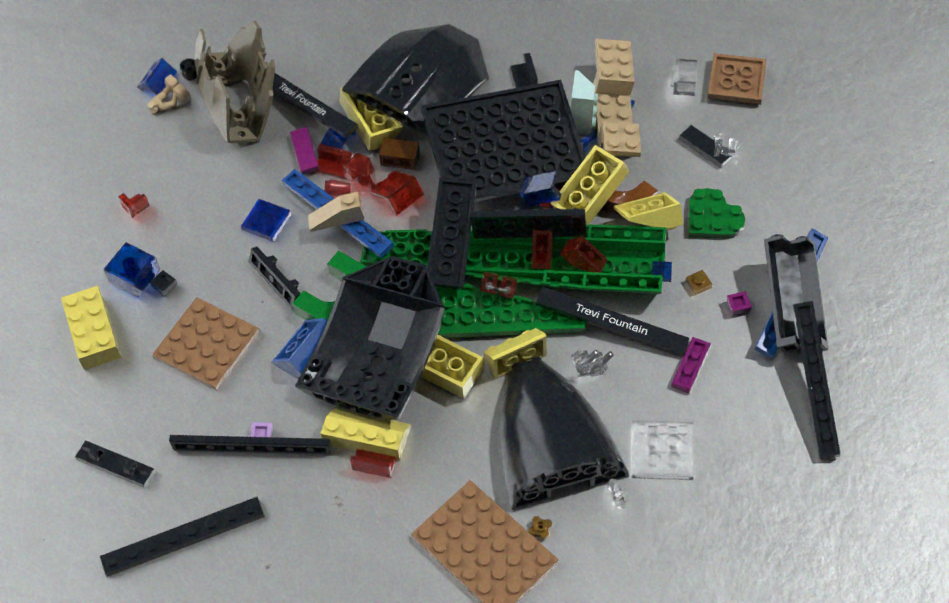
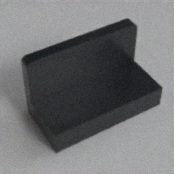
(524, 73)

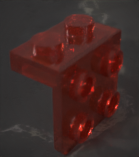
(398, 190)

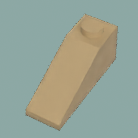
(337, 212)

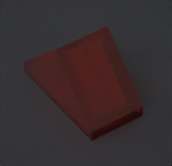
(542, 249)

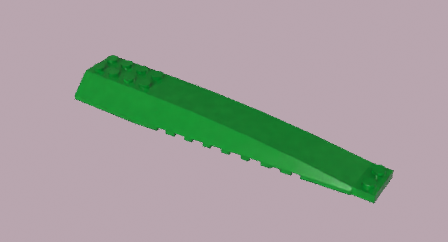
(627, 248)

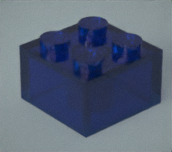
(132, 269)

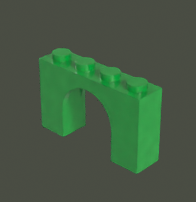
(310, 307)

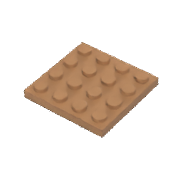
(206, 343)

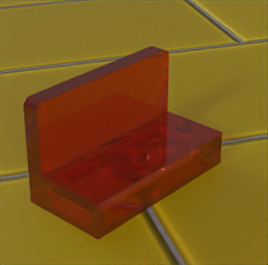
(332, 160)
(373, 463)

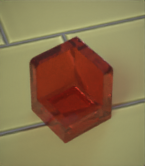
(134, 205)

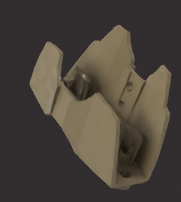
(239, 62)

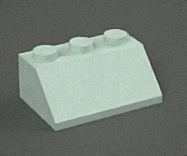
(583, 104)

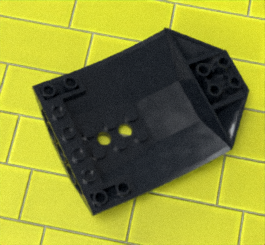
(449, 70)
(381, 313)

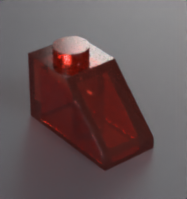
(583, 255)

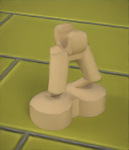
(178, 91)

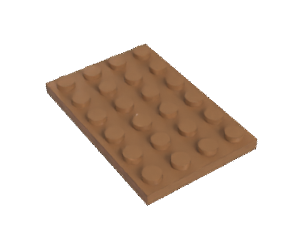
(484, 547)

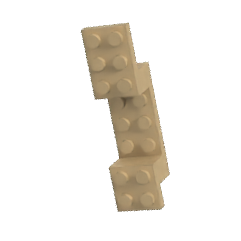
(614, 85)

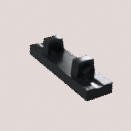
(267, 269)
(115, 464)

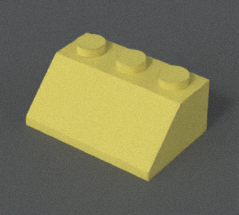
(518, 349)

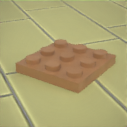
(737, 78)

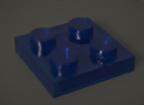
(266, 220)

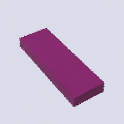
(304, 150)
(691, 365)

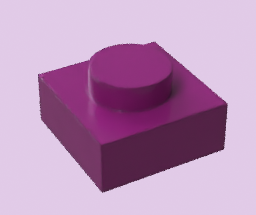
(739, 303)

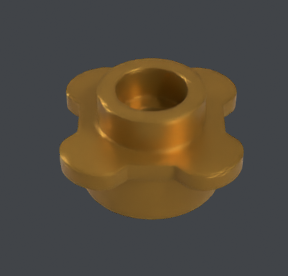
(544, 531)

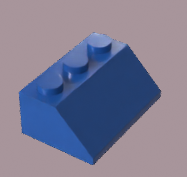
(300, 347)

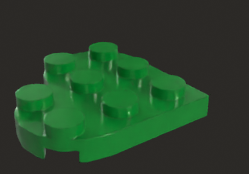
(712, 216)

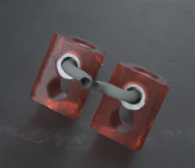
(504, 290)

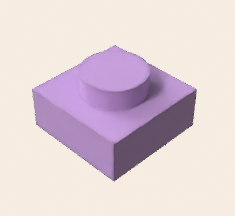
(261, 429)

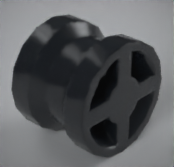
(188, 69)

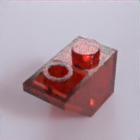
(360, 170)

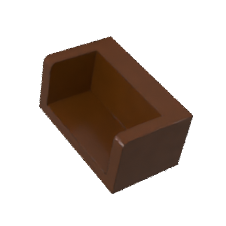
(399, 153)

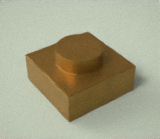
(698, 282)

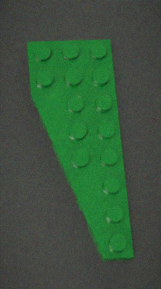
(488, 314)

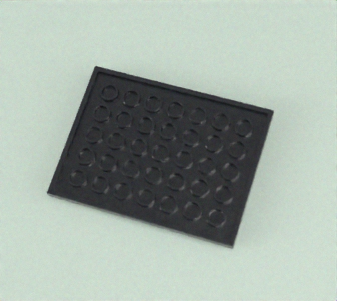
(505, 138)

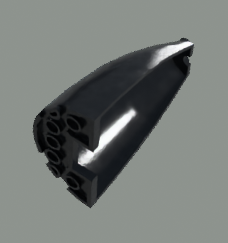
(551, 436)

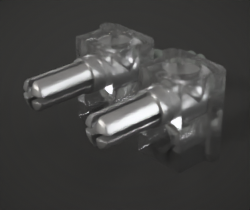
(591, 363)

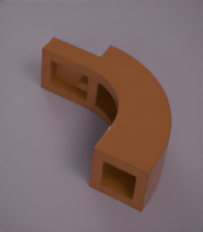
(619, 197)

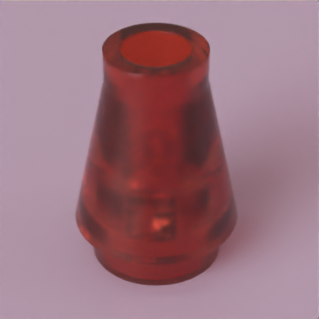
(336, 187)

